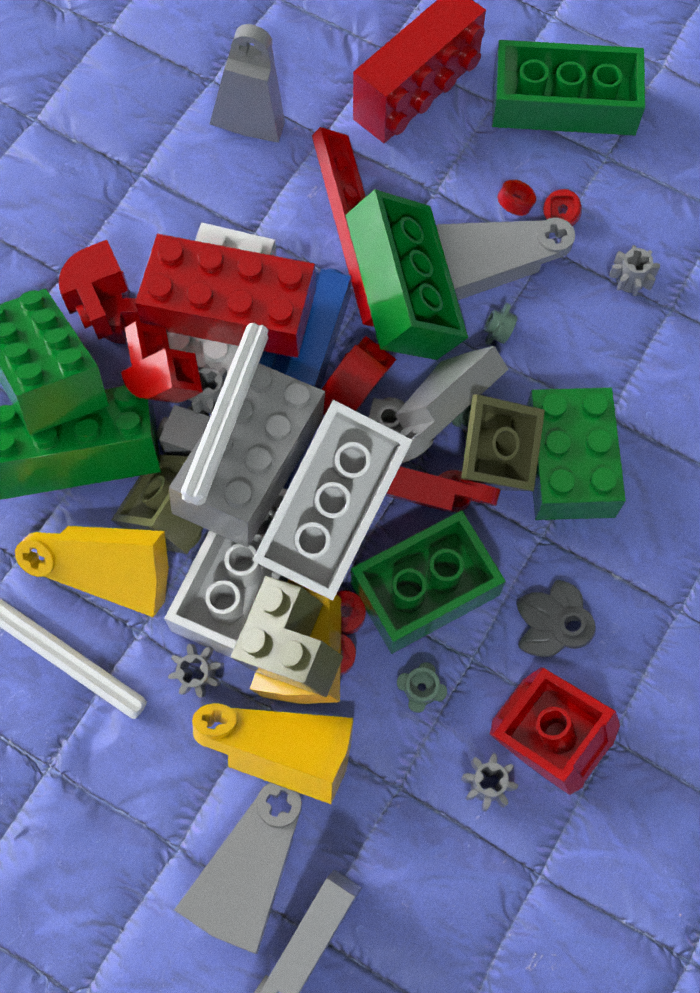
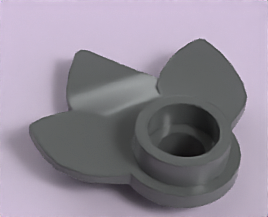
(549, 617)

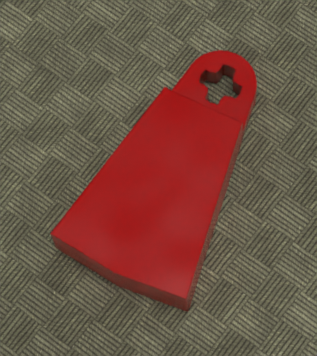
(438, 491)

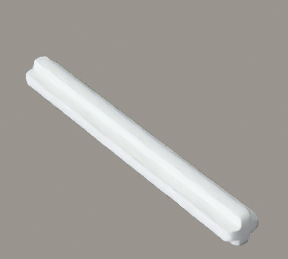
(224, 415)
(71, 661)

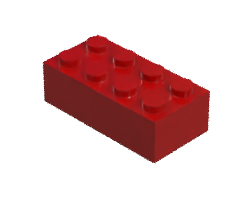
(417, 66)
(222, 289)

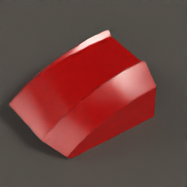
(555, 729)

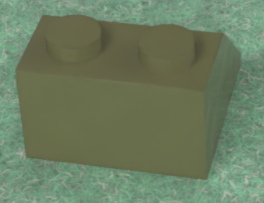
(502, 444)
(150, 507)

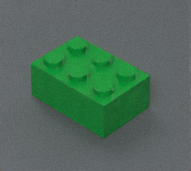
(578, 455)
(427, 581)

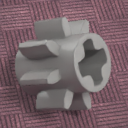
(634, 270)
(211, 383)
(184, 674)
(489, 769)

